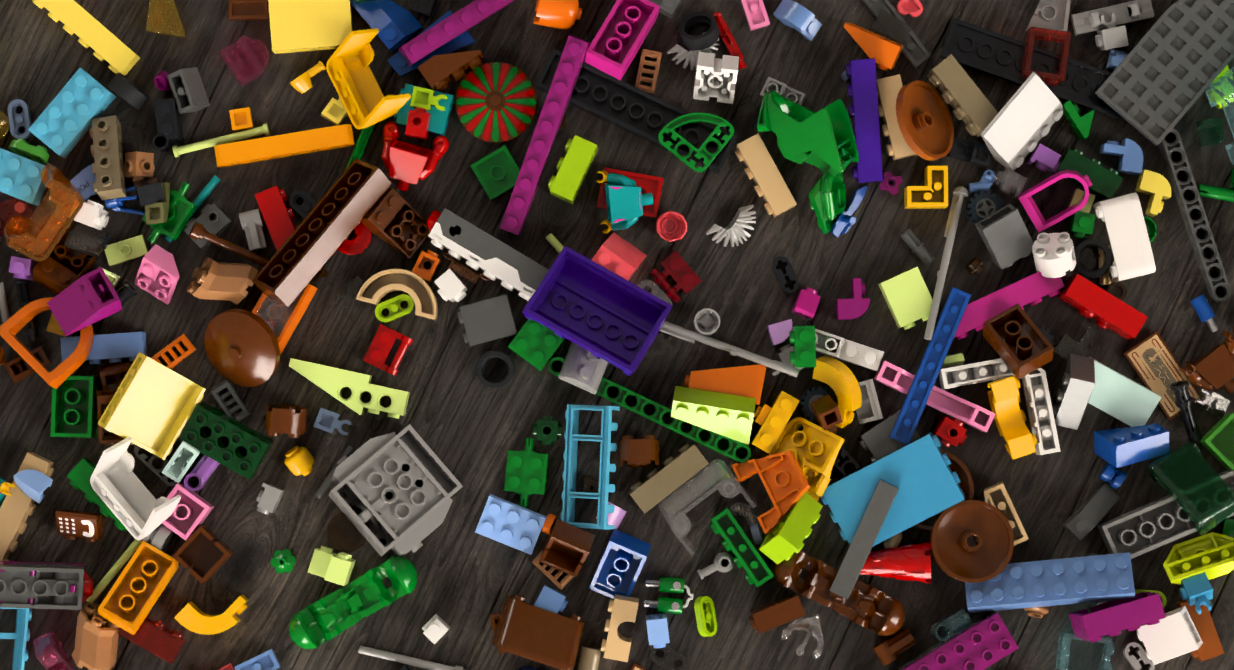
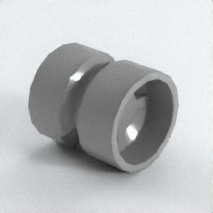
(706, 321)
(159, 537)

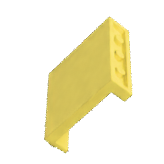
(308, 24)
(151, 406)

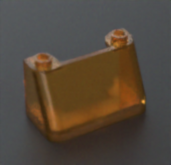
(49, 221)

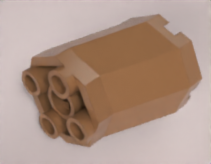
(222, 281)
(95, 640)

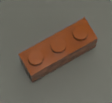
(1204, 624)

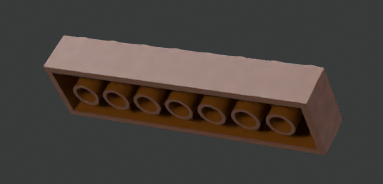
(322, 232)

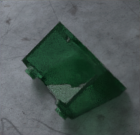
(1194, 486)

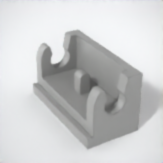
(870, 407)

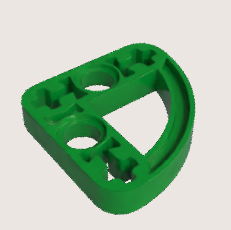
(702, 151)

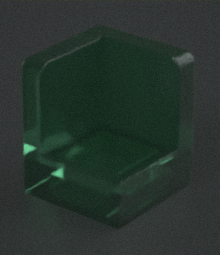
(1210, 132)

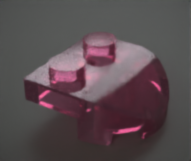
(246, 59)

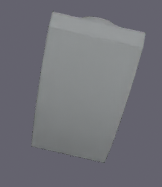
(783, 90)

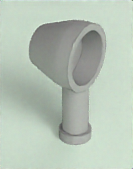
(717, 565)

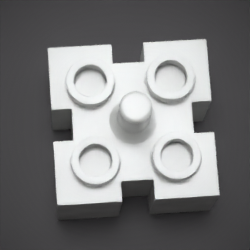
(715, 77)

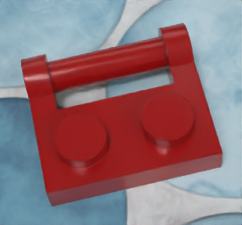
(382, 346)

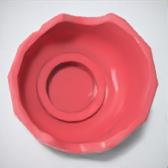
(671, 226)

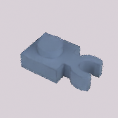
(329, 421)

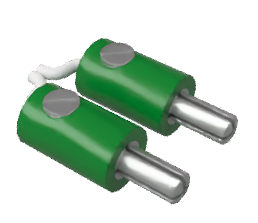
(669, 585)

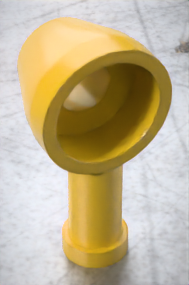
(303, 82)

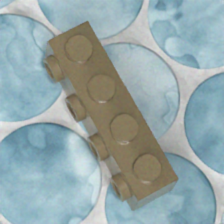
(108, 158)
(668, 478)

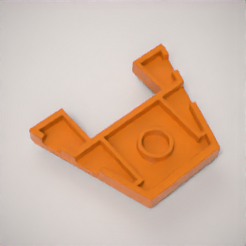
(782, 481)

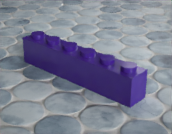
(865, 119)

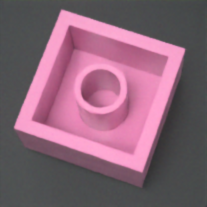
(189, 512)

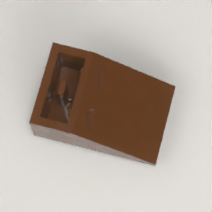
(445, 68)
(397, 223)
(62, 266)

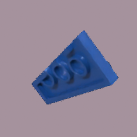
(402, 68)

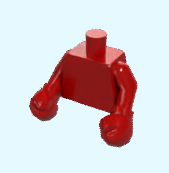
(409, 161)

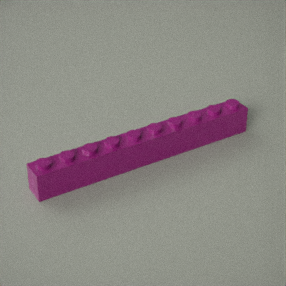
(544, 135)

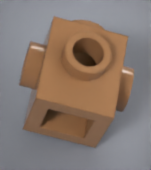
(139, 165)

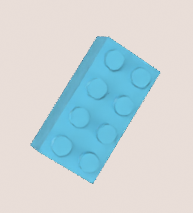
(72, 113)
(21, 177)

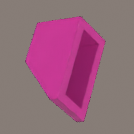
(806, 303)

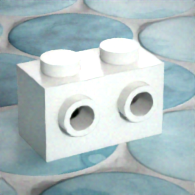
(92, 215)
(450, 287)

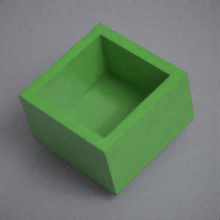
(1220, 441)

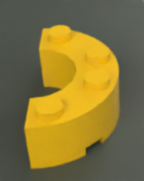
(1009, 419)

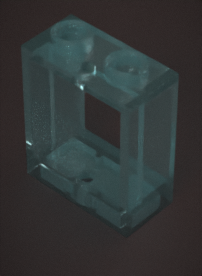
(1064, 651)

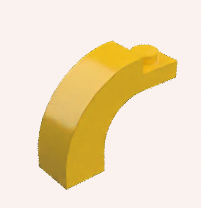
(843, 383)
(199, 622)

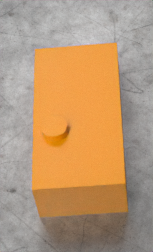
(138, 587)

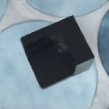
(149, 191)

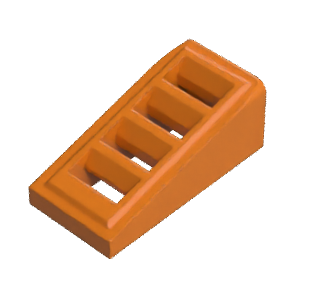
(169, 348)

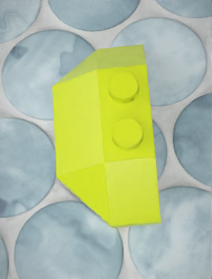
(1207, 553)

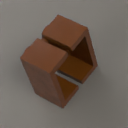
(567, 548)
(203, 553)

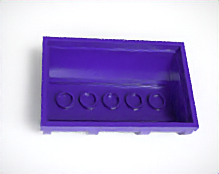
(597, 310)

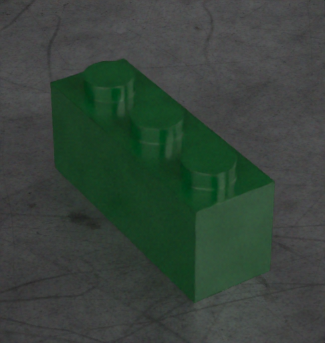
(1104, 180)

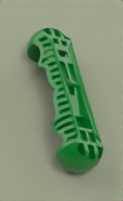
(348, 605)

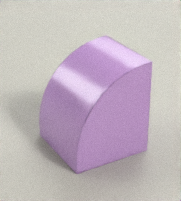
(779, 331)
(616, 517)

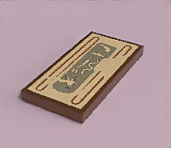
(1157, 371)

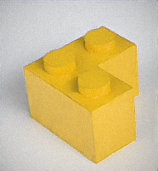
(933, 193)

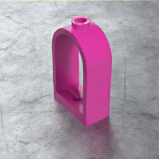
(1033, 210)

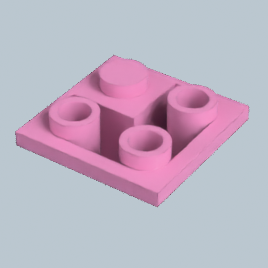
(158, 274)

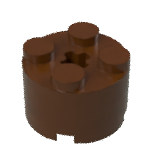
(286, 419)
(638, 451)

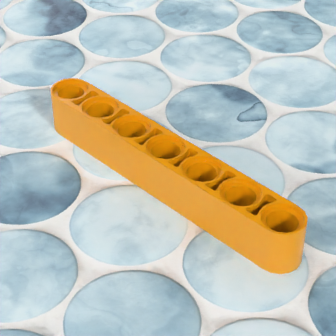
(284, 145)

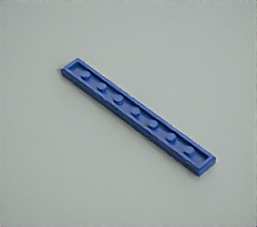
(930, 366)

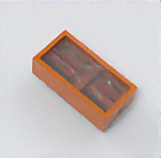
(281, 318)

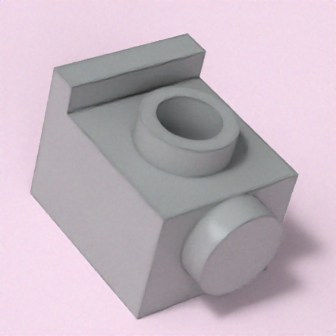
(269, 498)

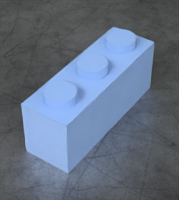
(657, 630)

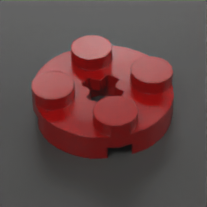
(358, 244)

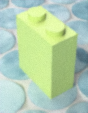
(907, 298)

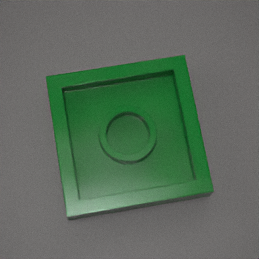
(496, 172)

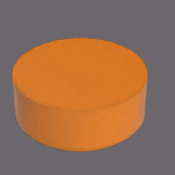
(549, 524)

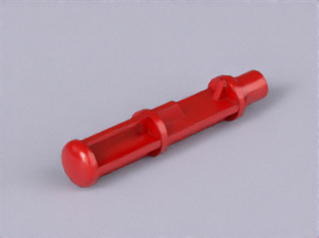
(729, 40)

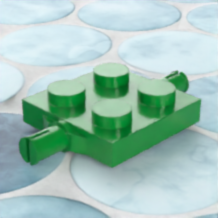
(179, 213)
(526, 472)

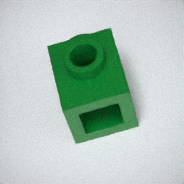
(1081, 224)

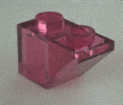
(51, 653)

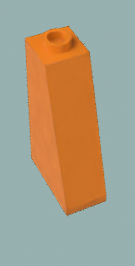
(739, 381)

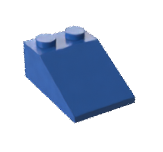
(620, 565)

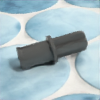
(917, 247)

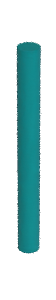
(202, 196)

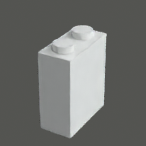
(1170, 637)

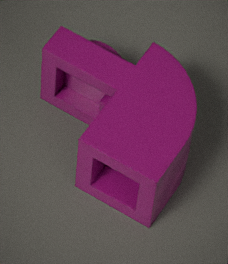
(853, 308)

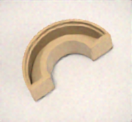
(400, 280)

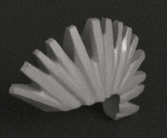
(689, 55)
(735, 230)

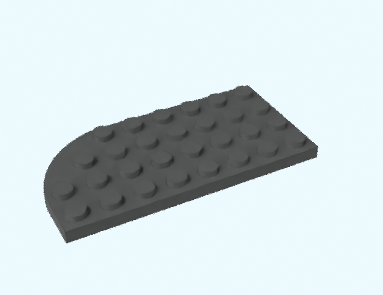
(1171, 66)

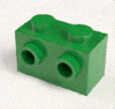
(803, 346)

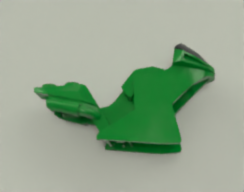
(815, 138)

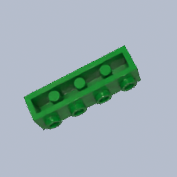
(744, 551)

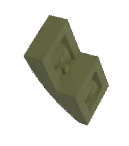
(158, 212)

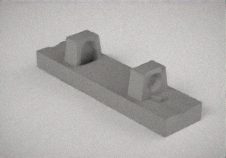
(1090, 21)

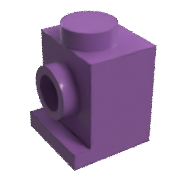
(1044, 158)
(22, 268)

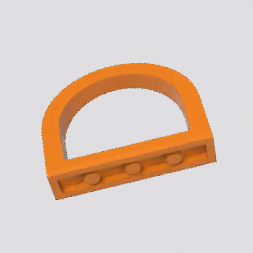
(68, 366)

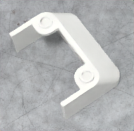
(1127, 237)
(126, 494)

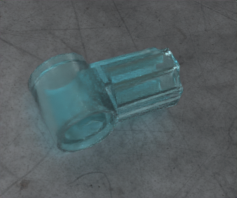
(952, 624)

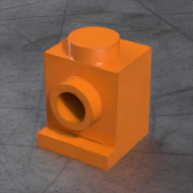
(426, 274)

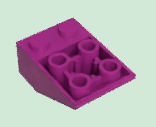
(85, 302)

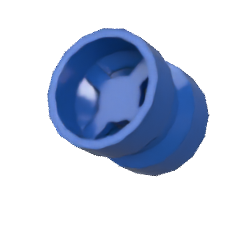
(1112, 476)

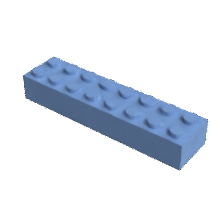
(1054, 583)

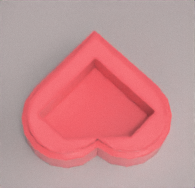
(911, 7)

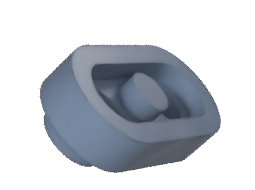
(20, 120)

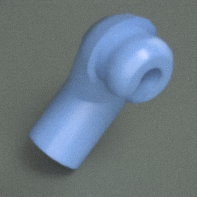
(984, 184)

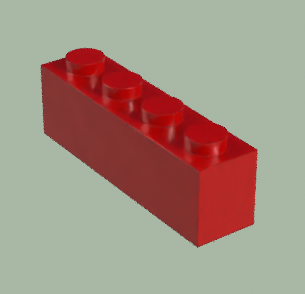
(276, 214)

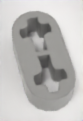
(1134, 662)

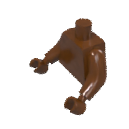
(1214, 368)

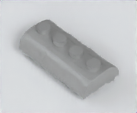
(582, 369)

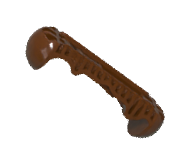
(865, 606)

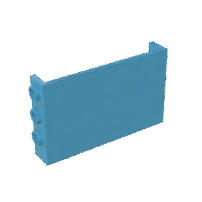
(923, 484)

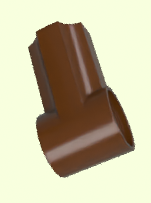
(889, 649)

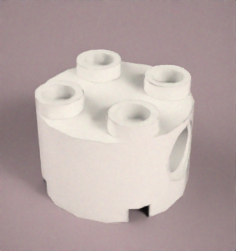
(1054, 254)

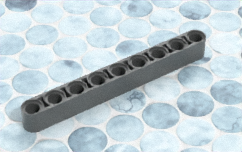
(1193, 225)

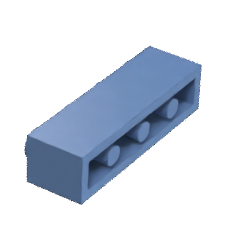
(109, 347)

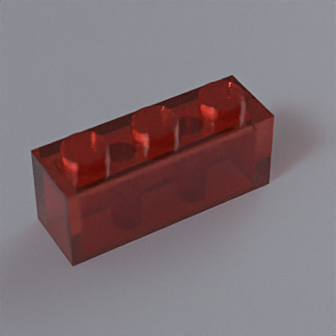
(157, 639)

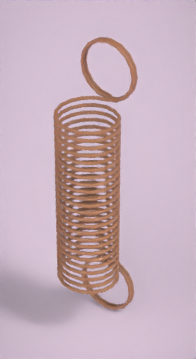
(465, 269)

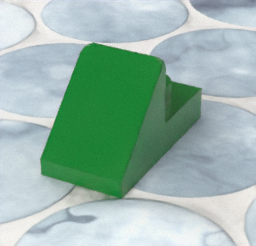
(1080, 125)

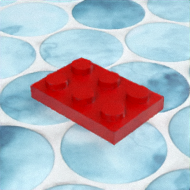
(648, 184)

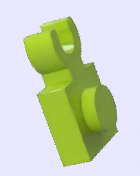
(425, 98)

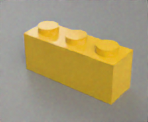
(775, 422)

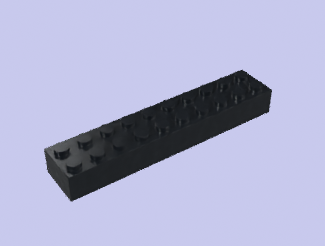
(635, 111)

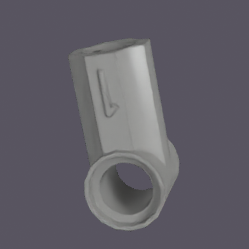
(252, 225)

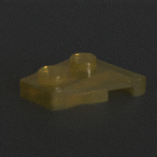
(164, 18)

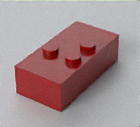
(1102, 307)

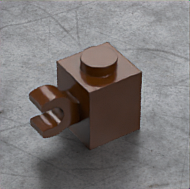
(826, 413)

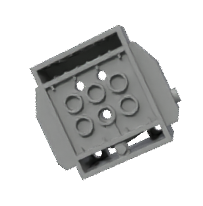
(378, 470)

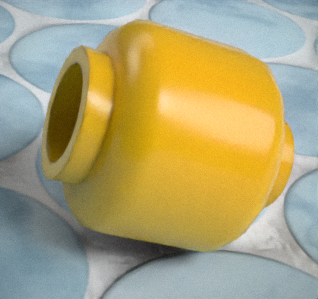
(299, 461)

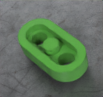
(22, 148)

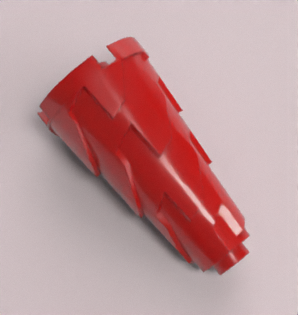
(902, 563)

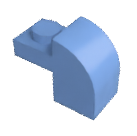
(798, 17)
(1129, 155)

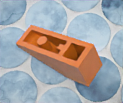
(875, 46)

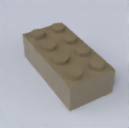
(962, 95)

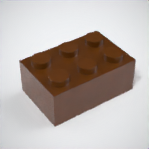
(1018, 341)

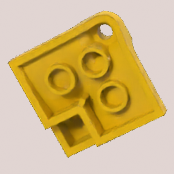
(813, 449)

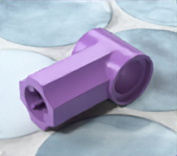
(202, 471)

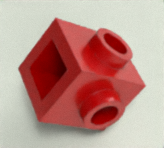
(943, 432)

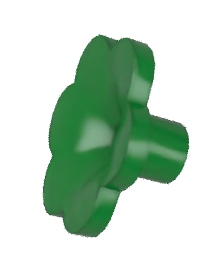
(287, 557)

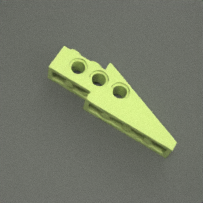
(335, 380)

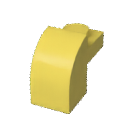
(1155, 186)

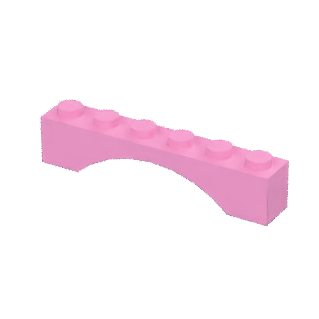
(939, 399)

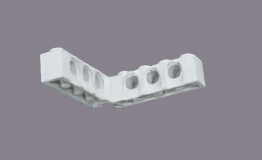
(1035, 391)

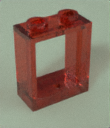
(1046, 35)

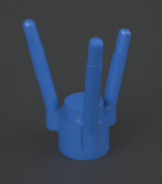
(118, 202)

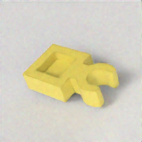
(334, 111)

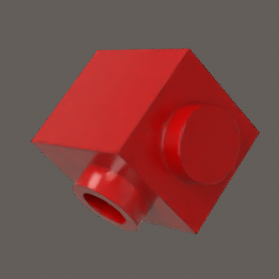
(418, 123)

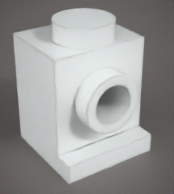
(435, 629)

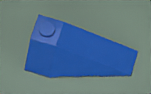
(392, 20)

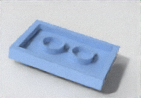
(510, 524)

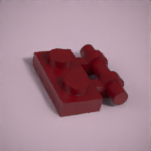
(681, 274)

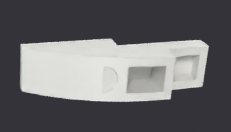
(848, 350)

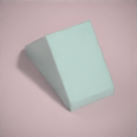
(180, 461)

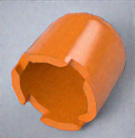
(557, 13)

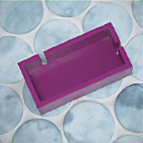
(1116, 616)

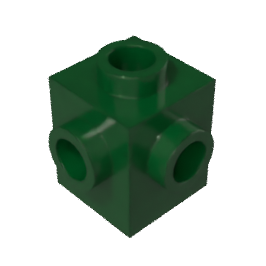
(556, 430)

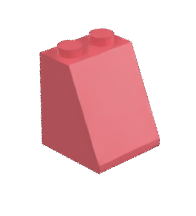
(619, 256)

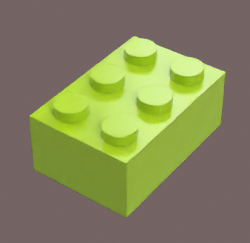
(572, 169)
(792, 530)

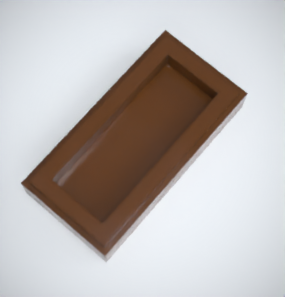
(248, 10)

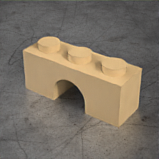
(623, 610)

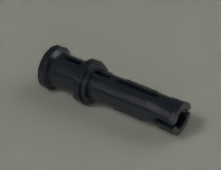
(1186, 401)

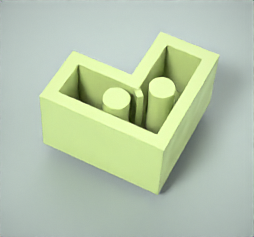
(332, 566)

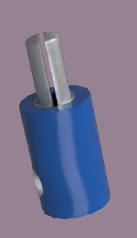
(1204, 311)

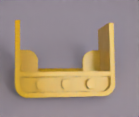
(356, 83)

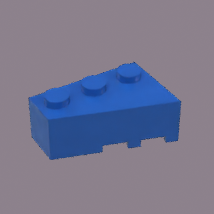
(1131, 444)

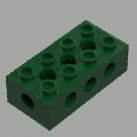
(214, 446)

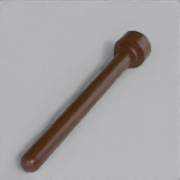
(200, 232)

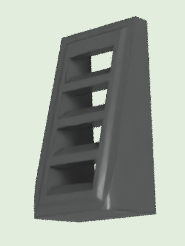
(231, 390)

